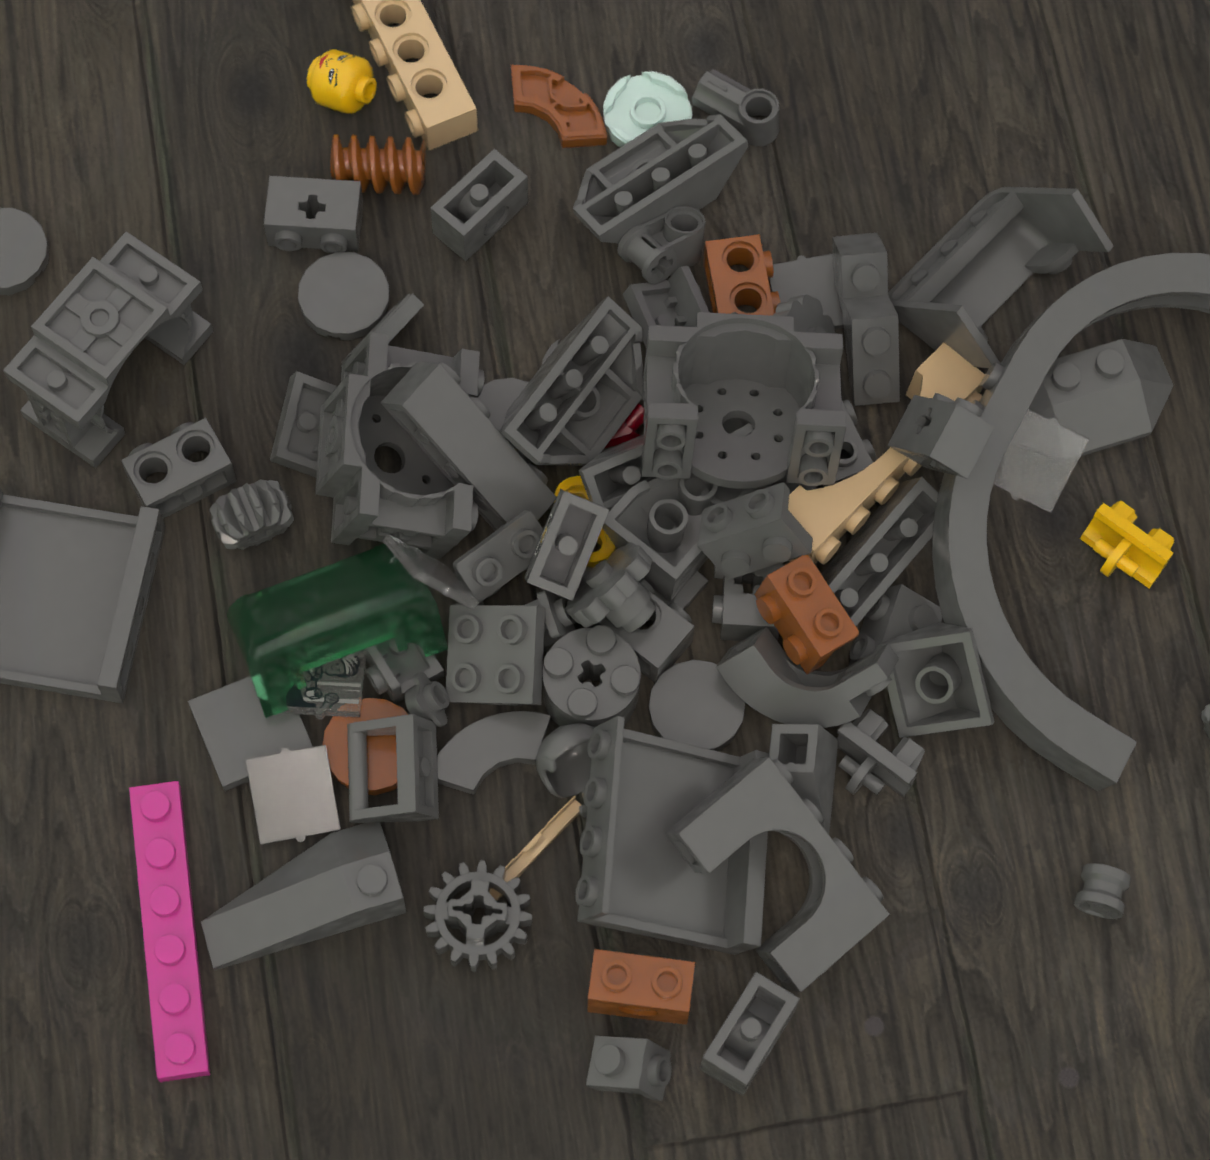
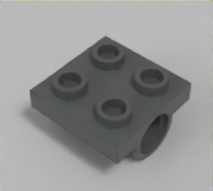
(495, 654)

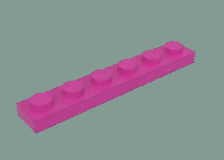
(169, 932)

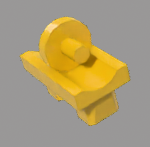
(1126, 545)

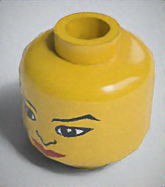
(341, 81)

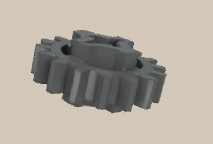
(496, 919)

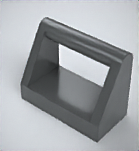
(415, 770)

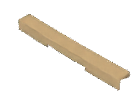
(540, 842)

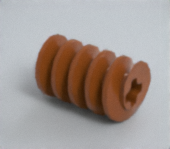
(379, 164)

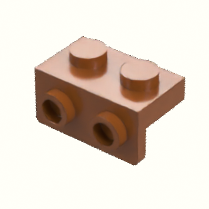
(804, 613)

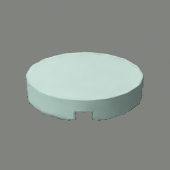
(642, 103)

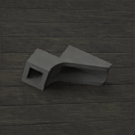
(868, 318)

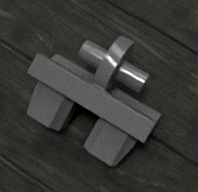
(871, 762)

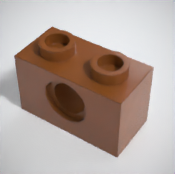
(640, 986)

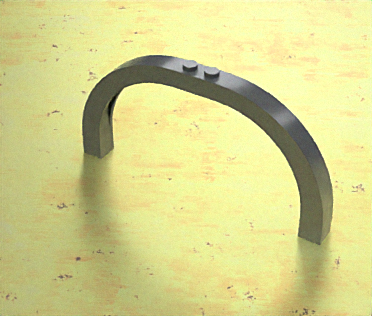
(962, 574)

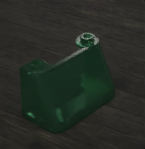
(328, 618)

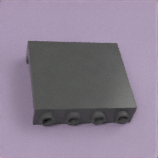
(73, 595)
(632, 869)

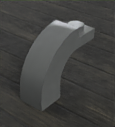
(783, 691)

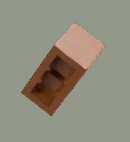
(732, 288)

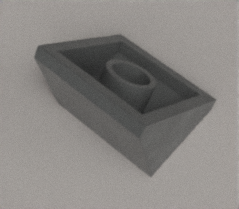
(937, 681)

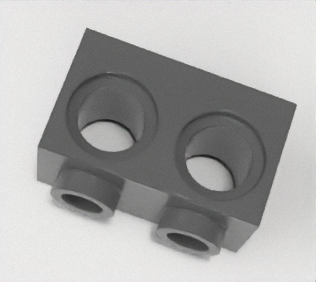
(185, 480)

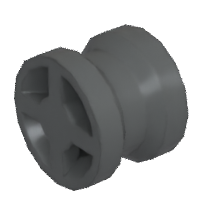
(1102, 891)

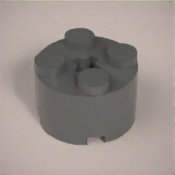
(593, 655)

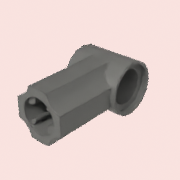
(738, 105)

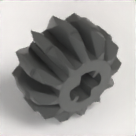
(251, 514)

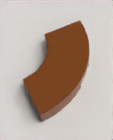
(558, 103)

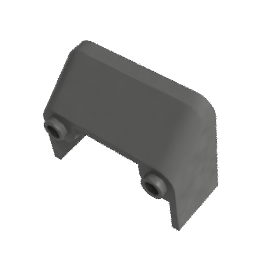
(988, 259)

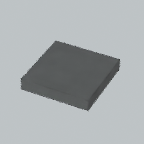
(238, 730)

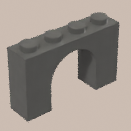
(839, 901)

